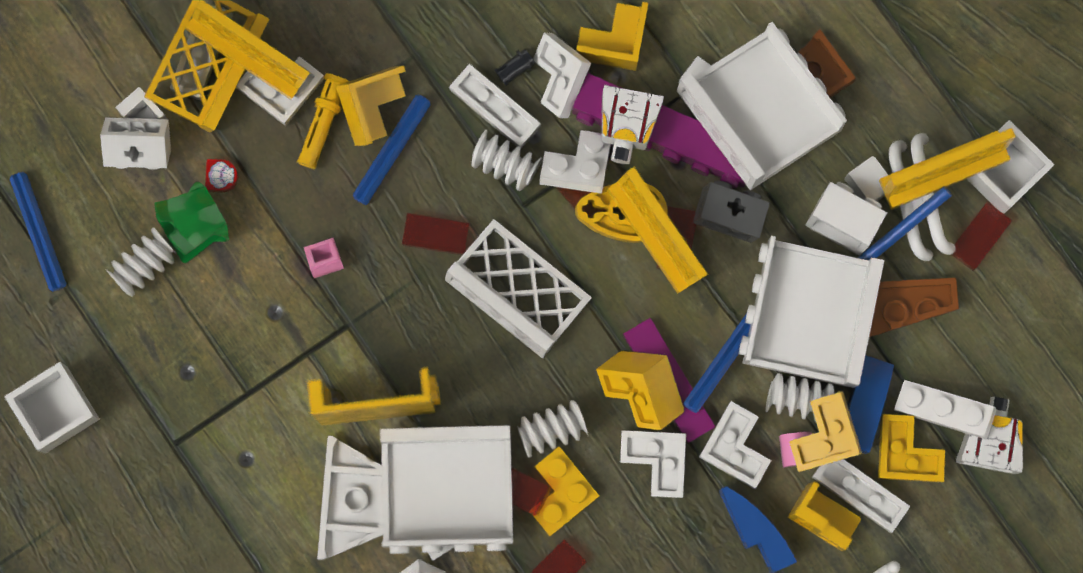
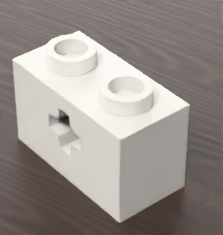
(135, 143)

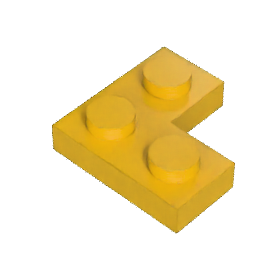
(835, 436)
(898, 457)
(570, 494)

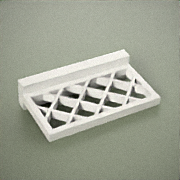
(495, 302)

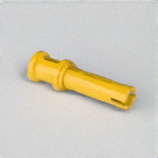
(327, 107)

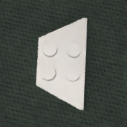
(350, 500)

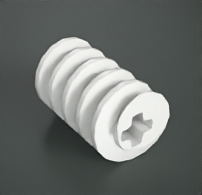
(504, 161)
(142, 262)
(795, 396)
(551, 427)

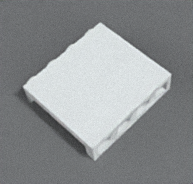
(762, 106)
(811, 313)
(446, 488)

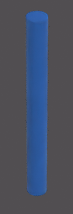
(907, 224)

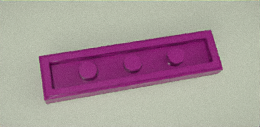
(647, 339)

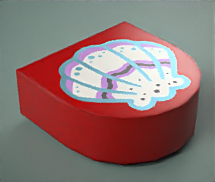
(220, 175)

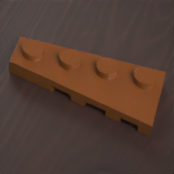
(827, 64)
(912, 302)

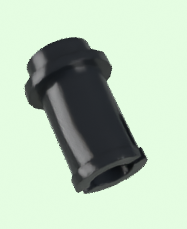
(515, 67)

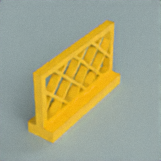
(246, 50)
(226, 78)
(947, 168)
(656, 231)

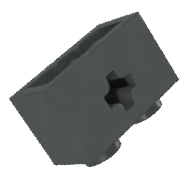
(715, 215)

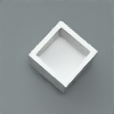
(1011, 180)
(846, 217)
(52, 408)

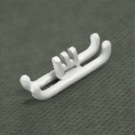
(933, 219)

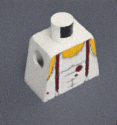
(628, 120)
(1003, 445)

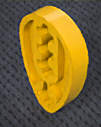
(607, 222)

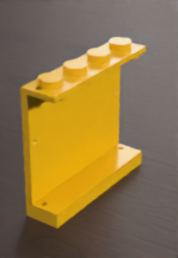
(328, 414)

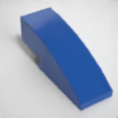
(869, 399)
(755, 529)

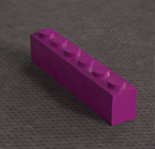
(673, 134)

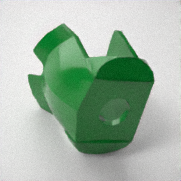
(192, 222)

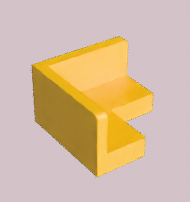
(621, 45)
(361, 102)
(646, 384)
(824, 517)

